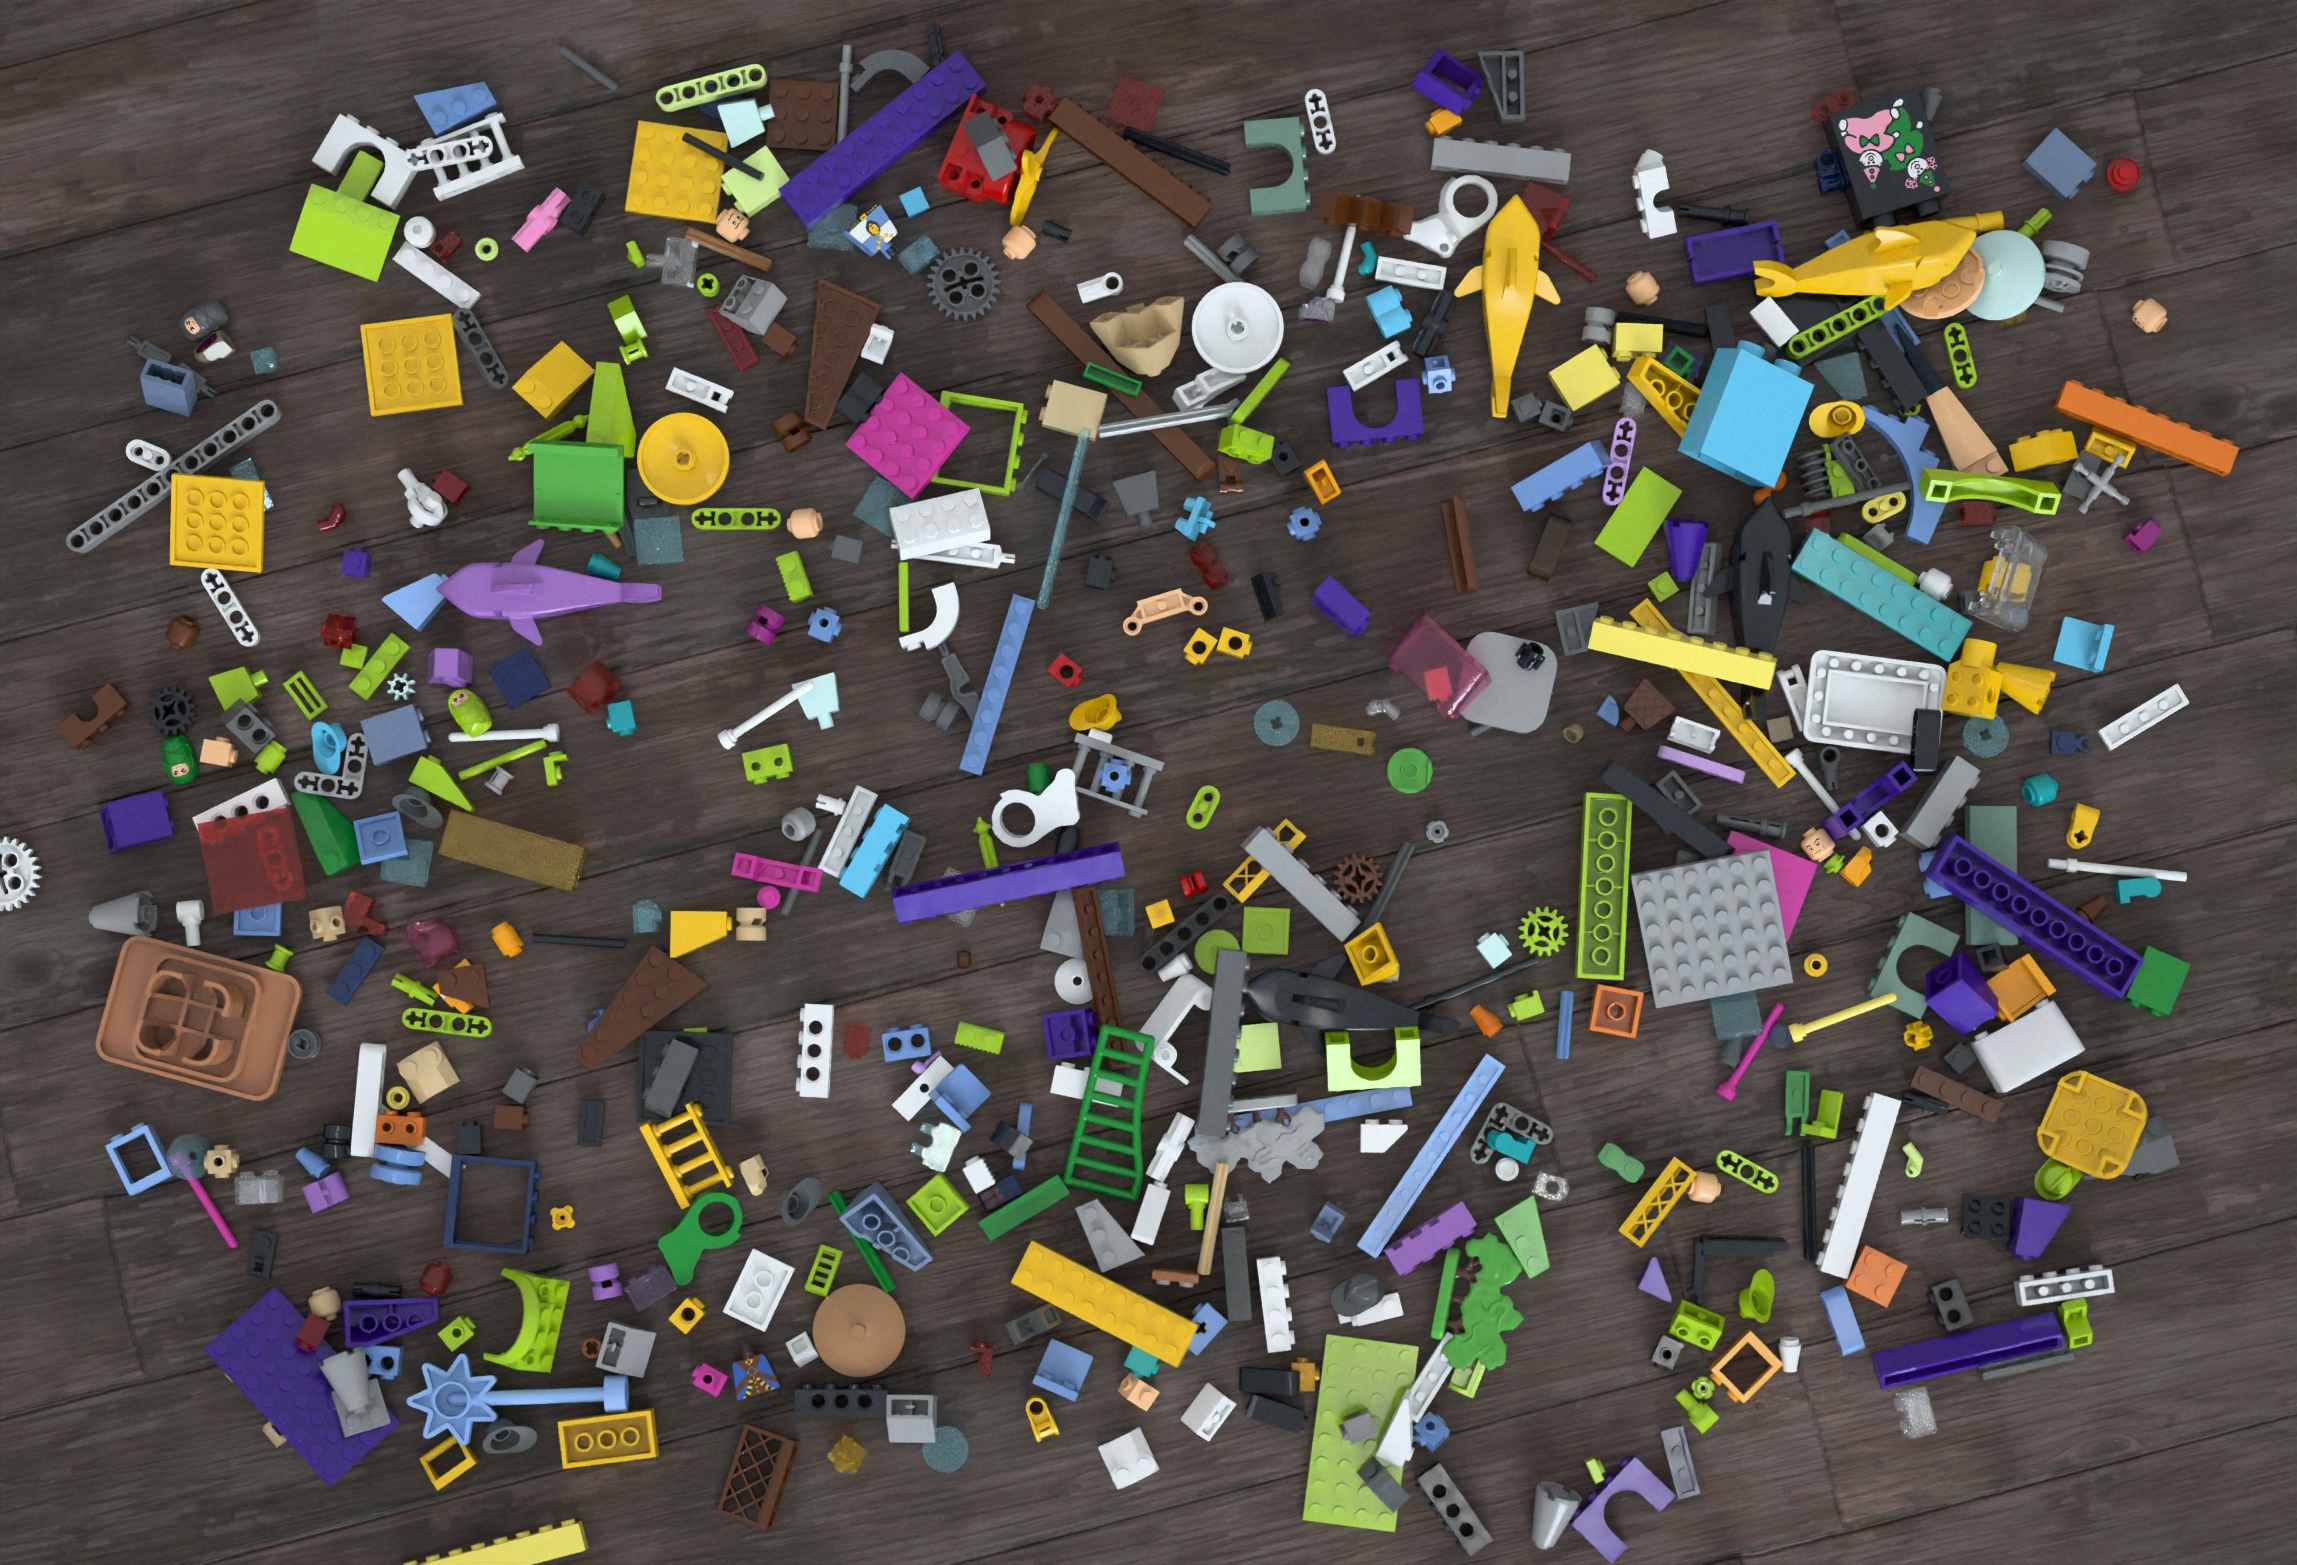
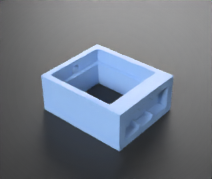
(158, 1149)

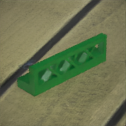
(1024, 1207)

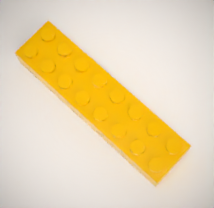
(1105, 1303)

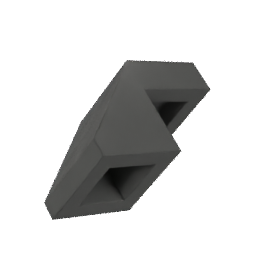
(1033, 1323)

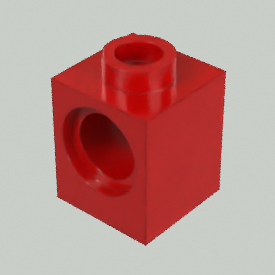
(1060, 662)

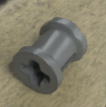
(1965, 599)

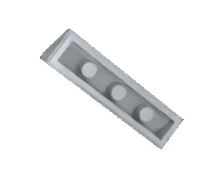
(1701, 609)

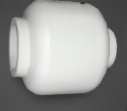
(419, 232)
(1935, 584)

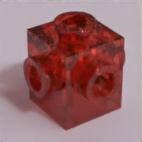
(1038, 111)
(339, 631)

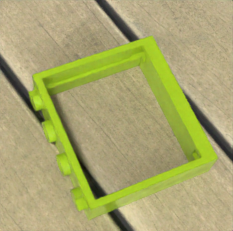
(1017, 440)

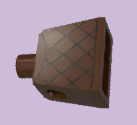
(1644, 708)

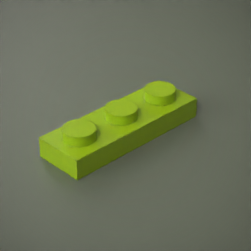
(379, 666)

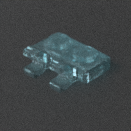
(941, 1148)

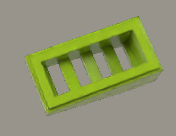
(816, 1268)

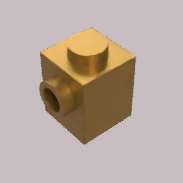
(1308, 1373)

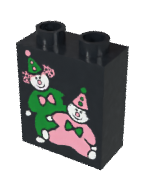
(1888, 160)

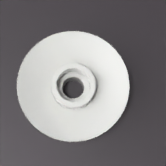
(1065, 985)

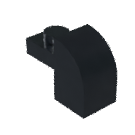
(1011, 1140)

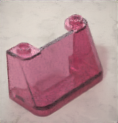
(1439, 666)

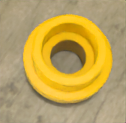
(1808, 965)

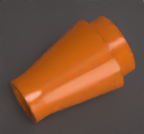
(1487, 1022)

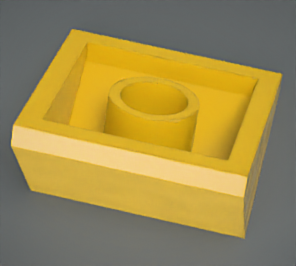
(1372, 955)

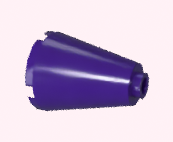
(1684, 545)

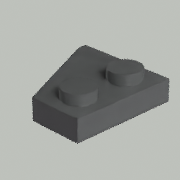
(1575, 627)

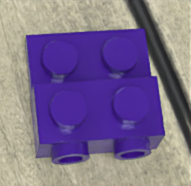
(1070, 1033)

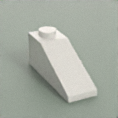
(1398, 1437)

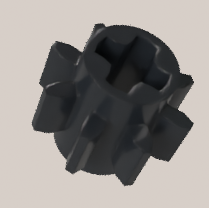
(1530, 656)

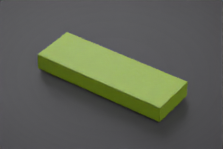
(904, 602)

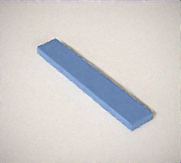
(1890, 317)

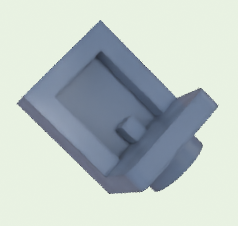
(1327, 1222)

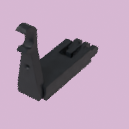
(1729, 1246)

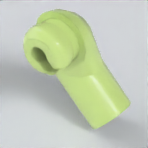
(1914, 1161)

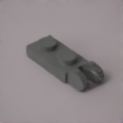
(906, 858)

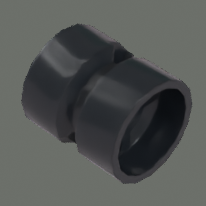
(336, 1141)

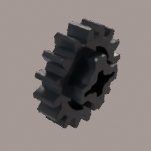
(177, 704)

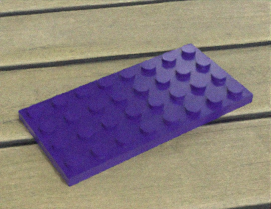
(290, 1386)

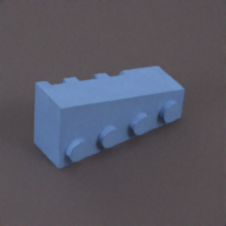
(1562, 474)

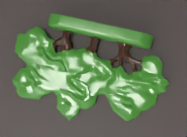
(1483, 1309)

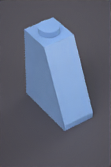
(418, 601)

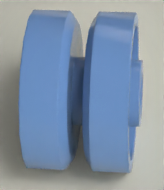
(397, 1165)

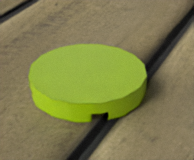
(1207, 948)

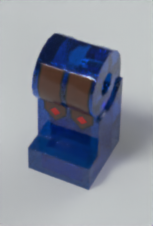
(1000, 1192)

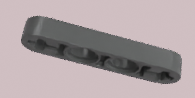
(476, 350)

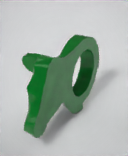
(687, 1241)

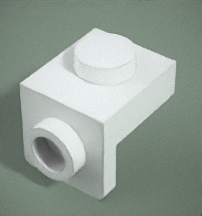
(878, 343)

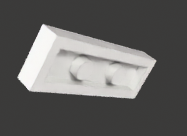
(1410, 273)

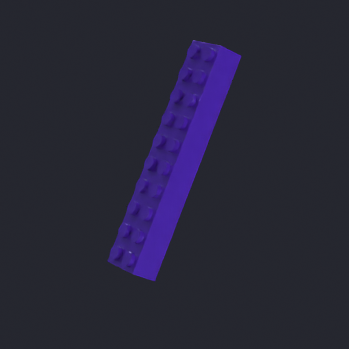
(882, 140)
(2034, 916)

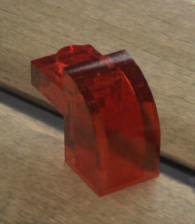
(357, 912)

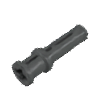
(1761, 826)

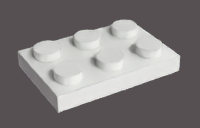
(759, 1290)

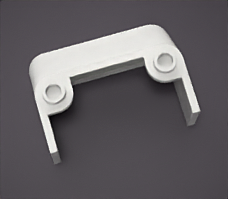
(1169, 1014)

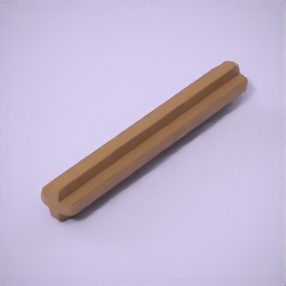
(729, 249)

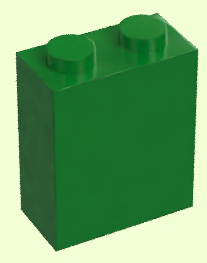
(2157, 982)

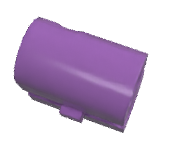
(325, 1192)

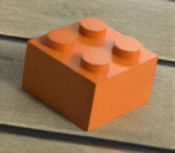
(1615, 1011)
(1874, 1275)

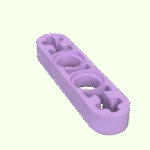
(1622, 462)
(1701, 764)

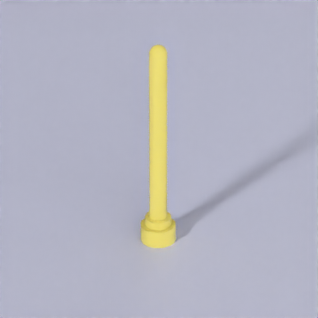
(1799, 1031)

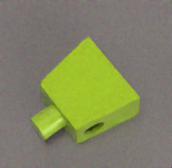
(238, 684)

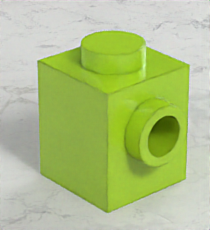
(458, 1332)

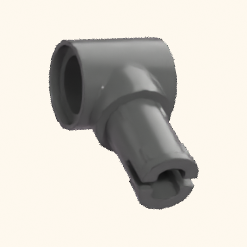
(1830, 766)

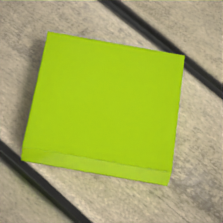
(1266, 930)
(938, 1204)

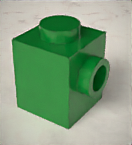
(1679, 362)

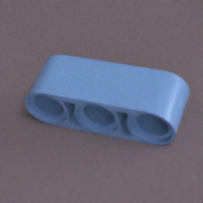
(1842, 1320)

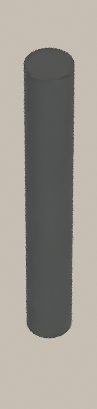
(590, 69)

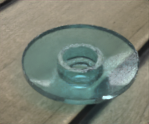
(179, 1159)

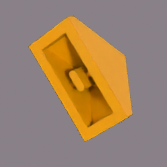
(1322, 482)

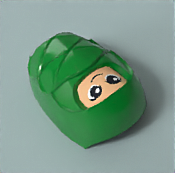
(180, 759)

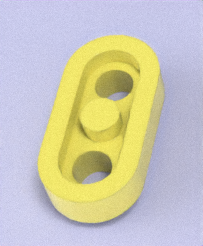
(1882, 507)

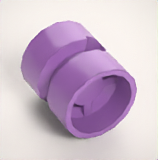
(604, 1273)

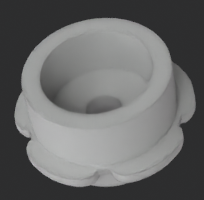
(1443, 831)

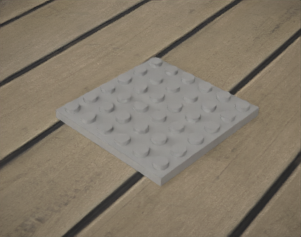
(1712, 928)

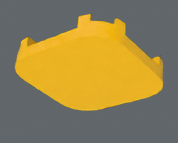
(2092, 1125)

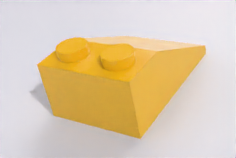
(554, 380)

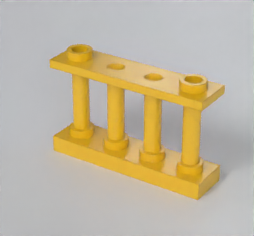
(674, 1173)

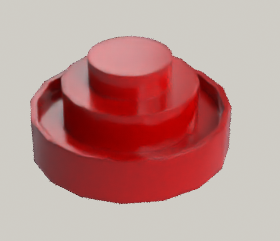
(2123, 174)

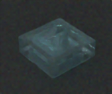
(264, 360)

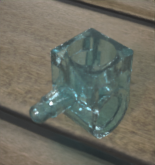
(918, 255)

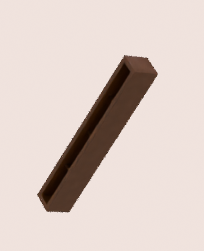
(1130, 163)

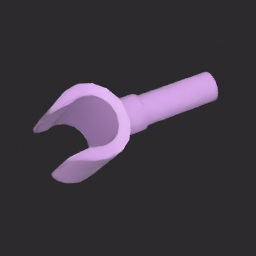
(919, 1067)

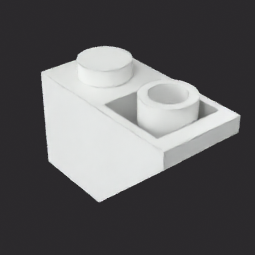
(1379, 1137)

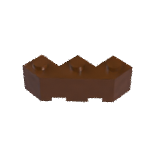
(1364, 213)

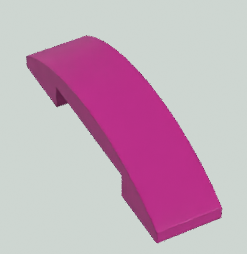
(777, 872)

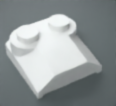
(1128, 1458)

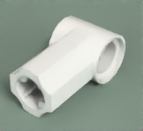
(1098, 289)

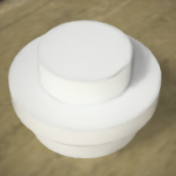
(1507, 1169)

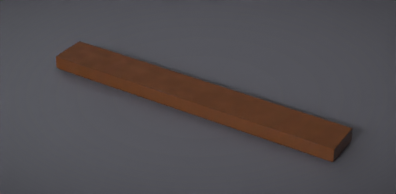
(1099, 968)

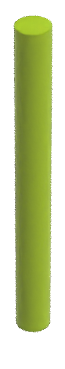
(503, 759)

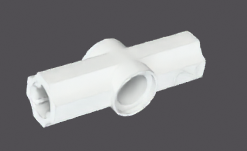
(1170, 1147)

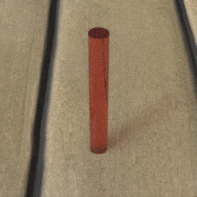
(1567, 260)

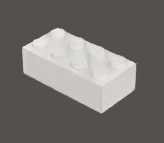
(939, 524)

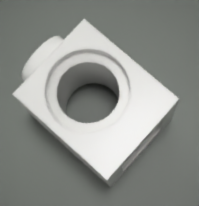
(1870, 825)

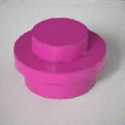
(768, 897)

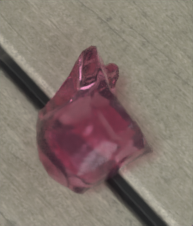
(432, 940)

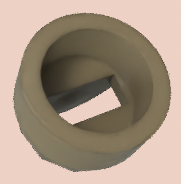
(1573, 732)

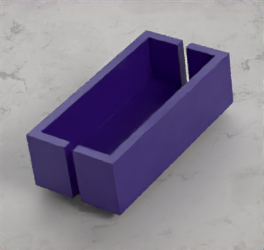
(1731, 252)

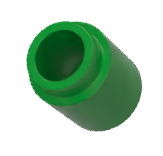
(1038, 778)

